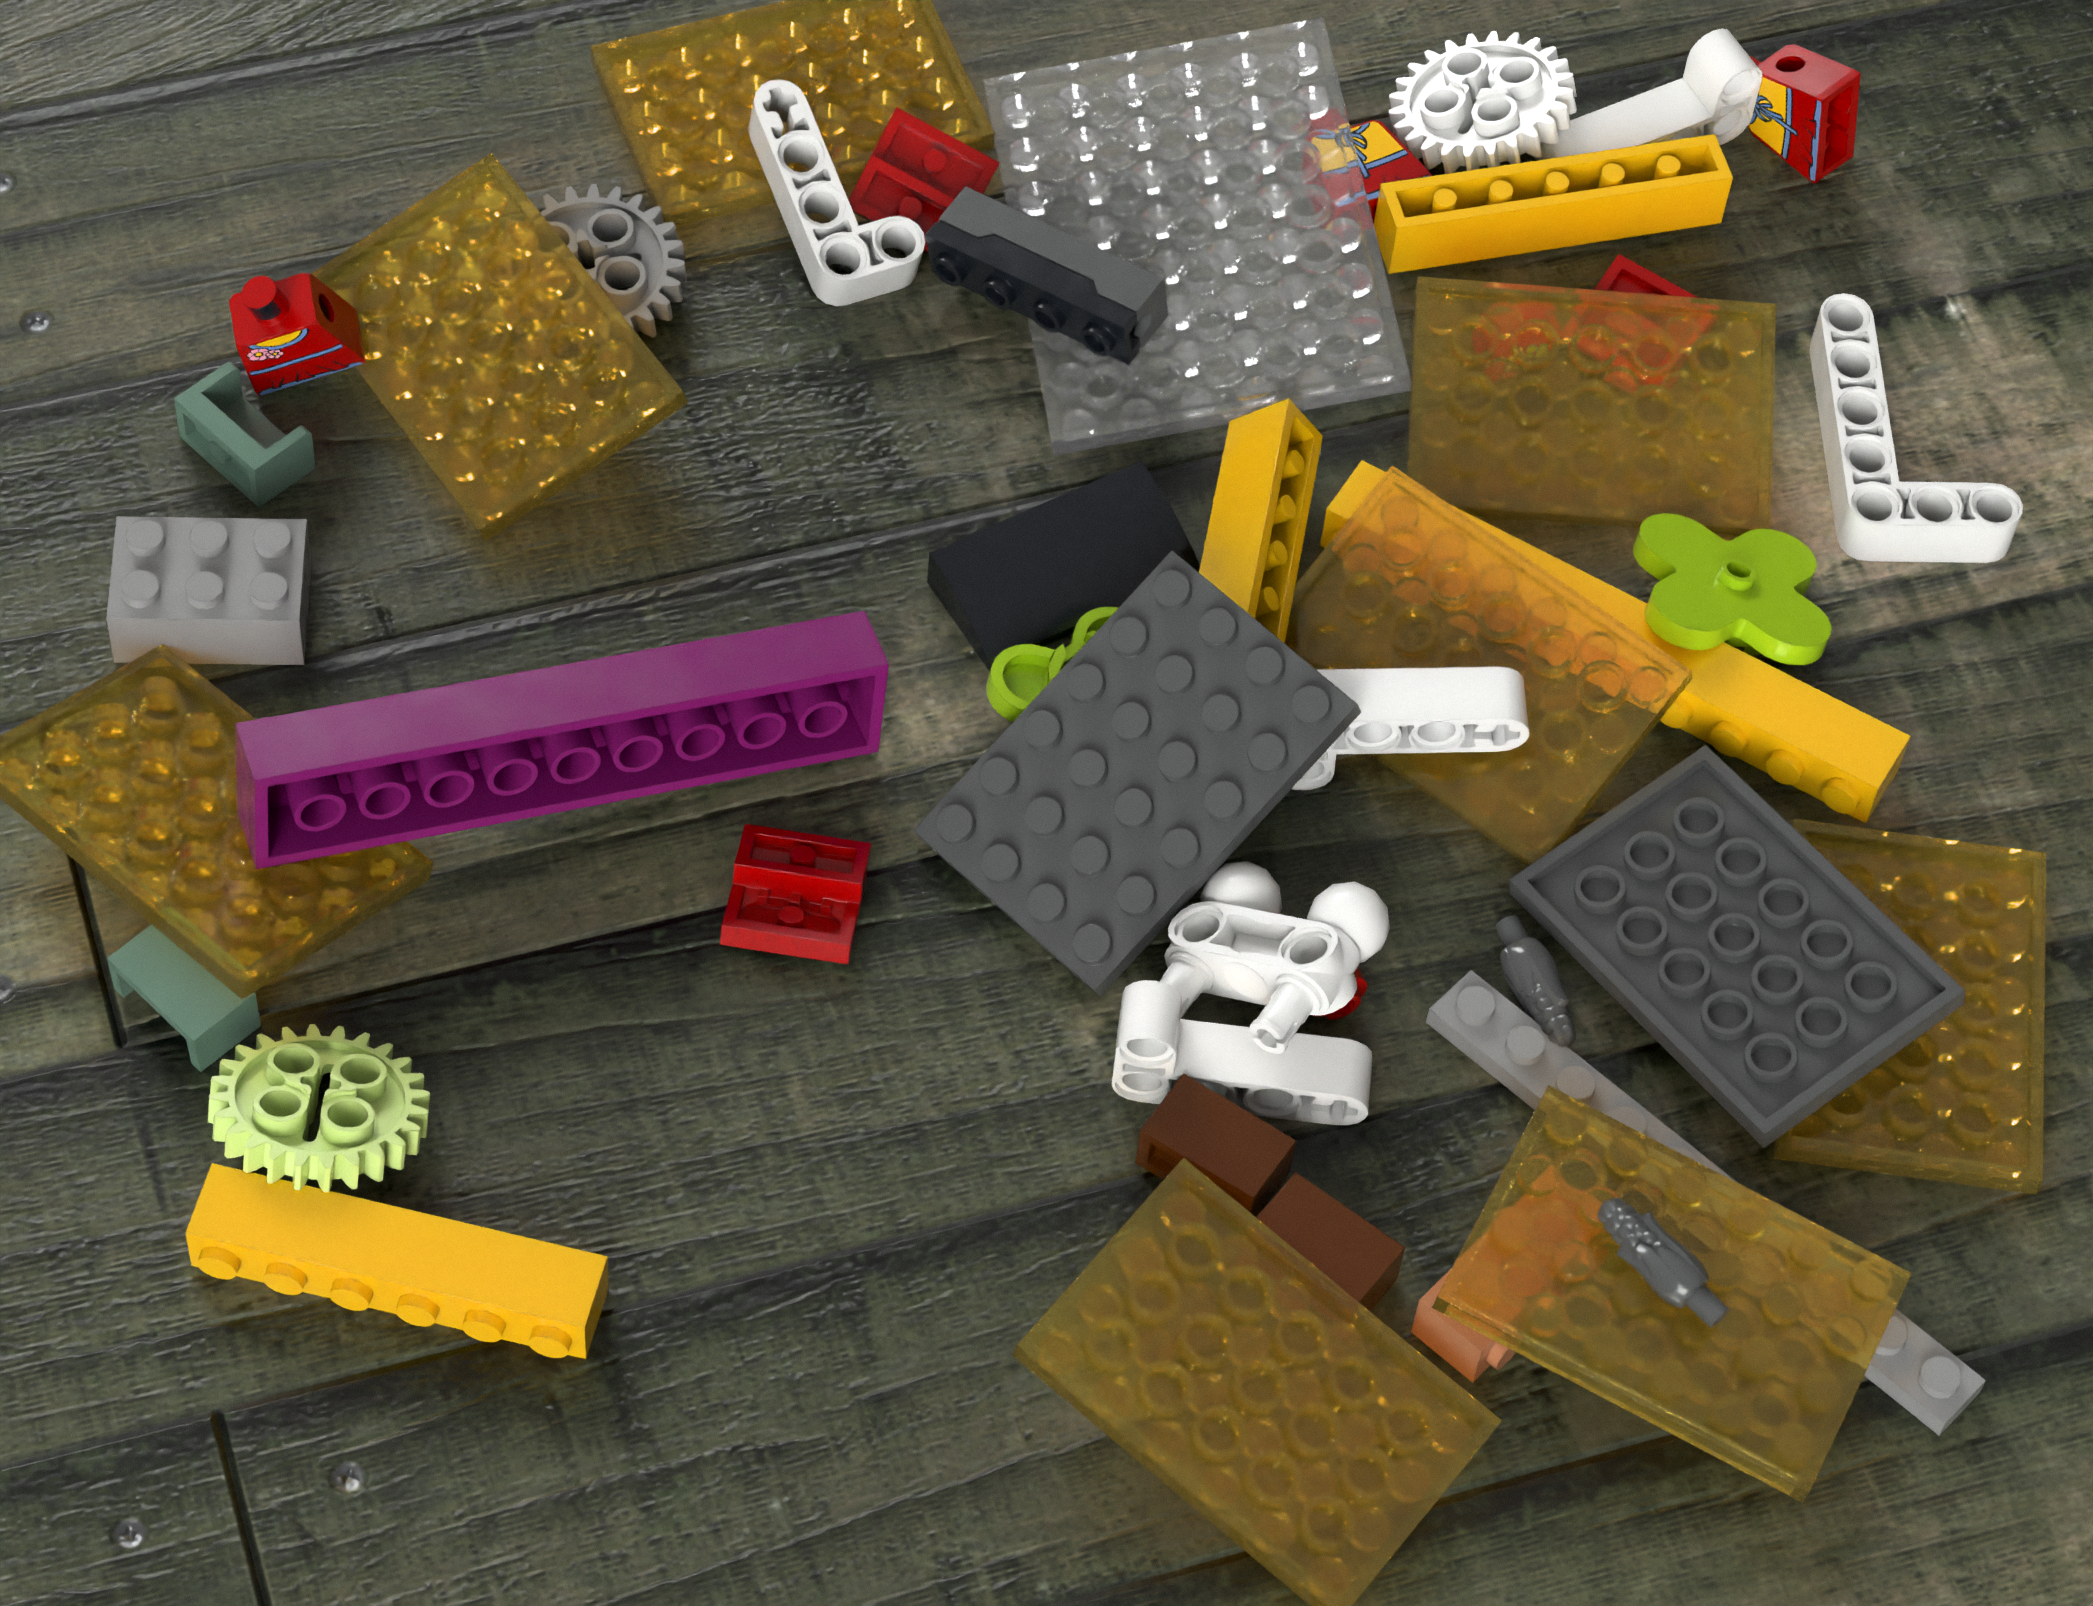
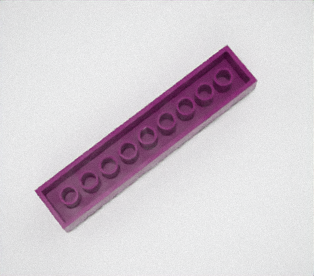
(558, 738)

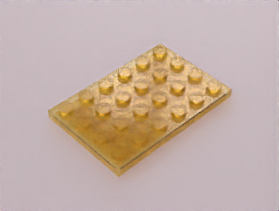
(692, 87)
(496, 347)
(1592, 404)
(1436, 590)
(145, 799)
(1971, 1088)
(1257, 1389)
(1752, 1389)

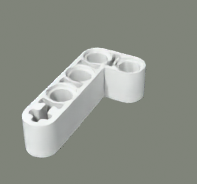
(1710, 99)
(821, 192)
(1426, 713)
(1309, 1082)

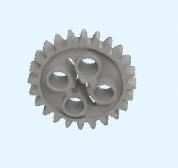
(593, 221)

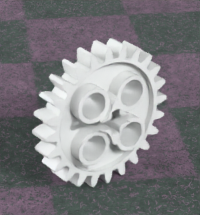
(1483, 103)

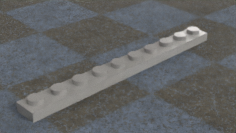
(1522, 1058)

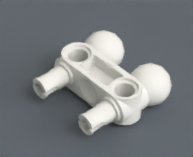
(1250, 952)

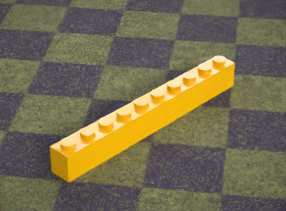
(1733, 698)

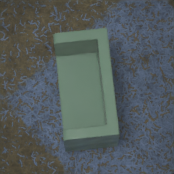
(241, 439)
(184, 995)

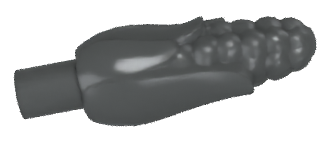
(1535, 981)
(1661, 1260)

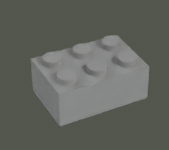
(210, 589)

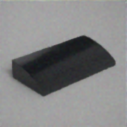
(1056, 562)

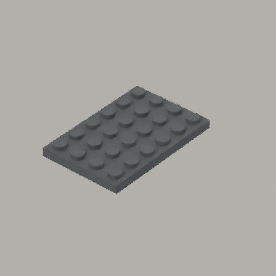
(1137, 772)
(1736, 945)

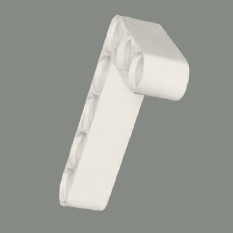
(1871, 508)

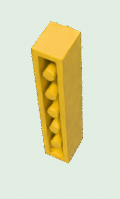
(1551, 203)
(1262, 511)
(398, 1262)

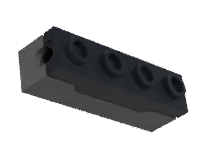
(1047, 276)

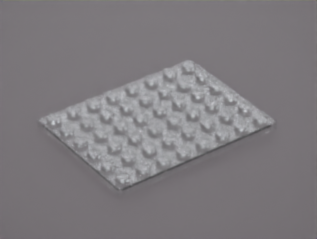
(1237, 188)

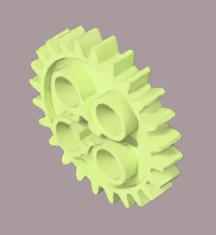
(271, 1097)

